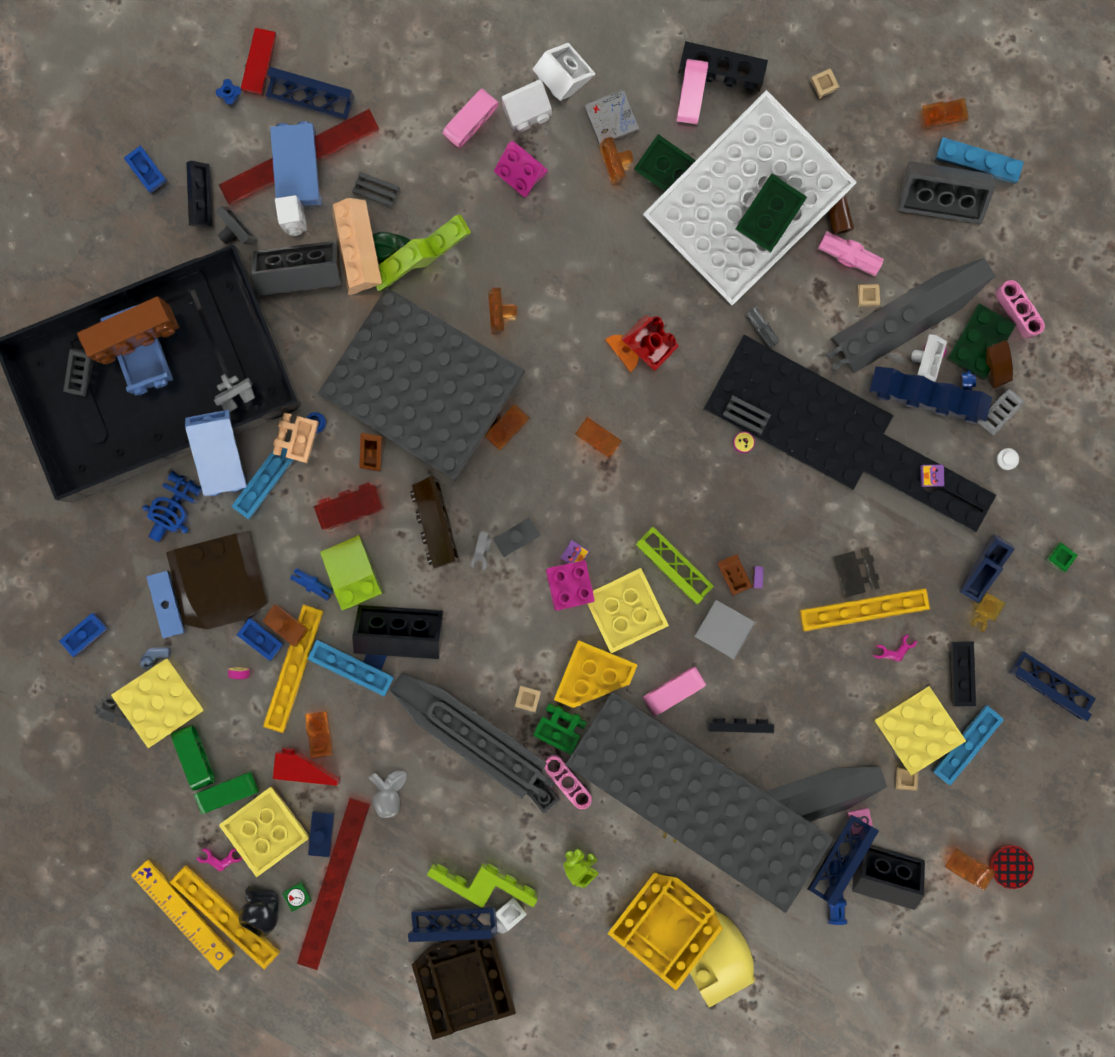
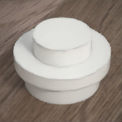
(1007, 459)

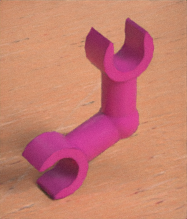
(898, 655)
(219, 865)

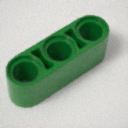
(193, 757)
(226, 793)

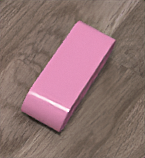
(692, 91)
(470, 118)
(1020, 298)
(674, 691)
(572, 791)

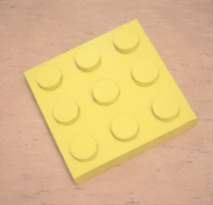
(626, 610)
(157, 703)
(920, 730)
(264, 831)

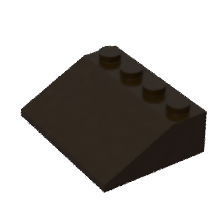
(435, 523)

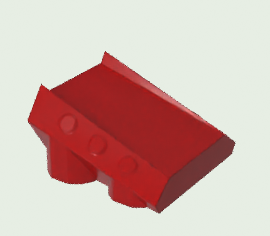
(650, 341)

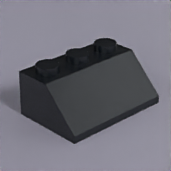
(890, 877)

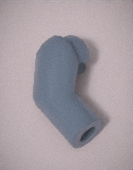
(152, 656)

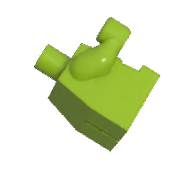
(578, 869)

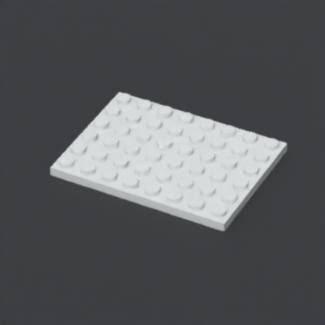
(717, 189)

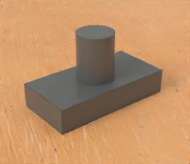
(234, 227)
(516, 537)

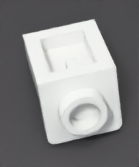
(509, 915)

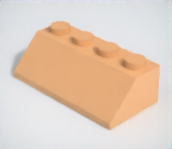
(356, 245)

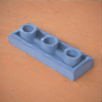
(161, 591)

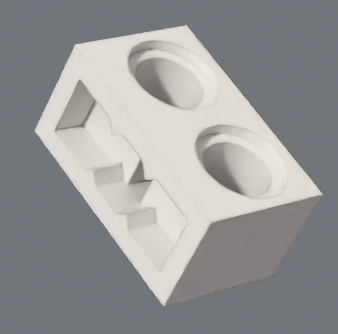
(291, 215)

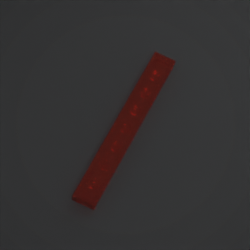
(326, 144)
(333, 883)

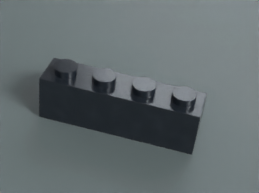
(398, 632)

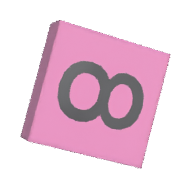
(863, 815)

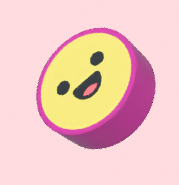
(743, 442)
(238, 673)

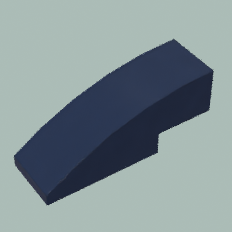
(987, 568)

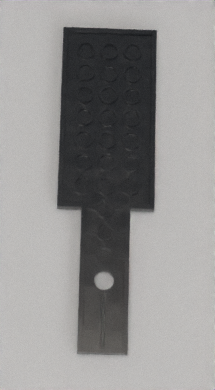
(835, 431)

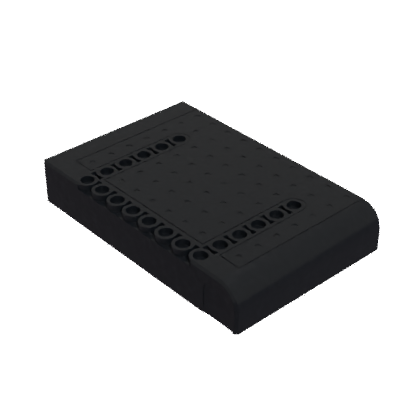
(117, 434)

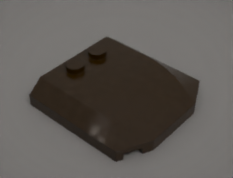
(218, 581)
(462, 985)

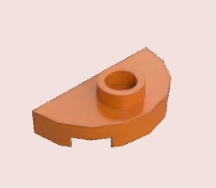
(623, 352)

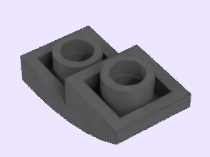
(547, 803)

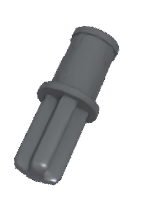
(762, 327)

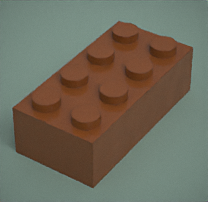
(128, 331)

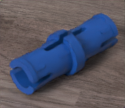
(311, 584)

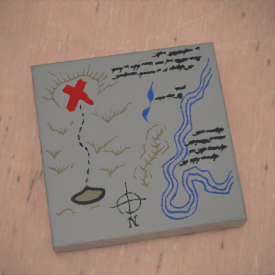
(611, 116)

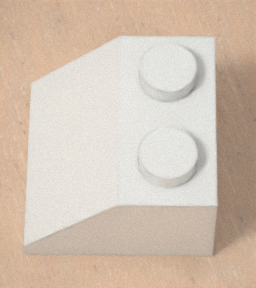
(563, 71)
(527, 106)

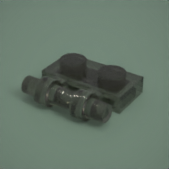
(849, 573)

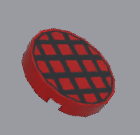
(1012, 866)

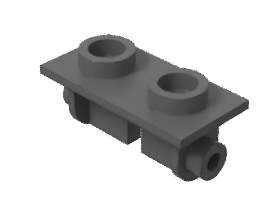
(108, 710)

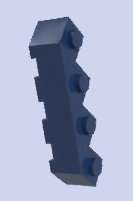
(936, 396)

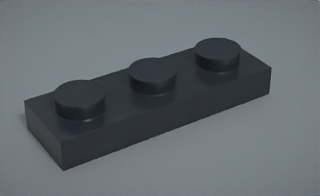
(199, 194)
(963, 673)
(740, 725)

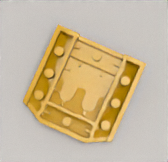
(667, 928)

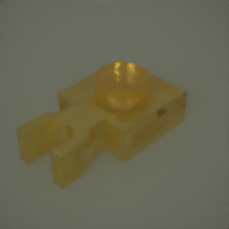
(988, 608)

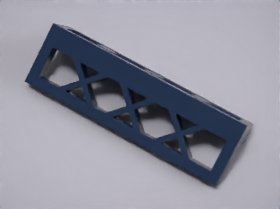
(312, 86)
(1051, 693)
(849, 865)
(451, 932)

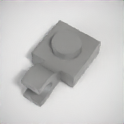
(483, 545)

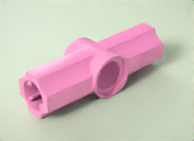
(851, 253)

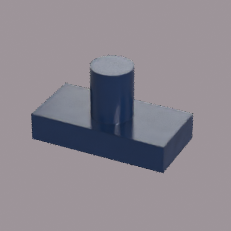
(321, 834)

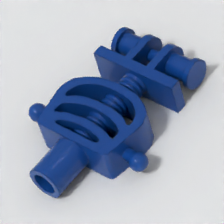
(161, 525)

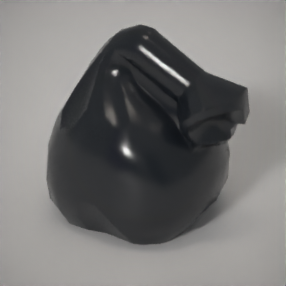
(260, 912)

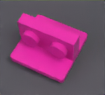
(519, 169)
(570, 585)

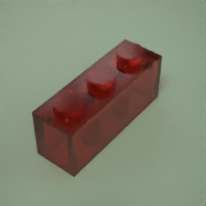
(348, 506)

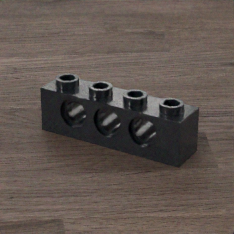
(732, 61)

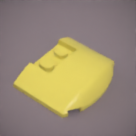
(725, 965)

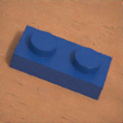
(145, 169)
(83, 634)
(260, 639)

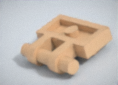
(301, 439)

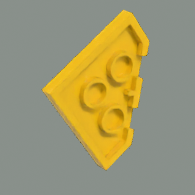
(592, 675)

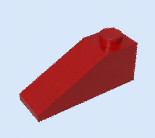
(299, 768)

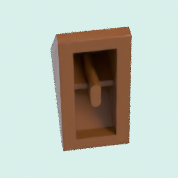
(371, 451)

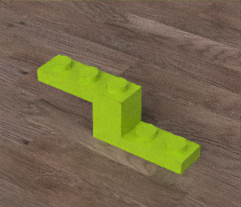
(422, 251)
(483, 884)

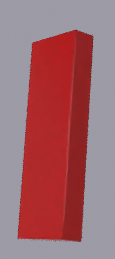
(258, 61)

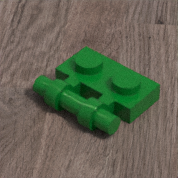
(556, 734)

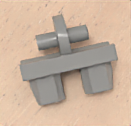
(225, 398)

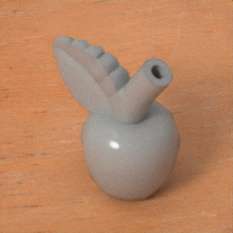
(387, 800)

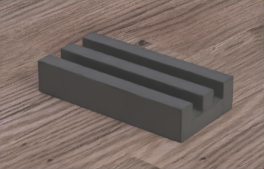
(393, 196)
(750, 407)

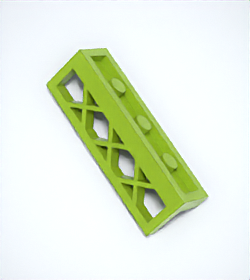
(669, 571)

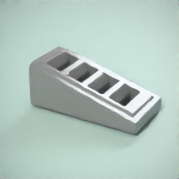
(1012, 397)

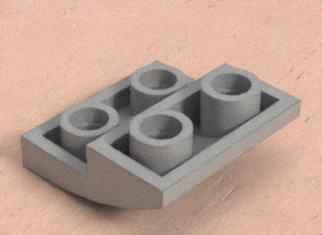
(725, 629)

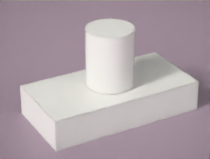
(930, 358)

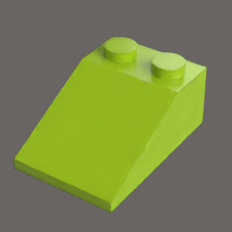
(351, 573)

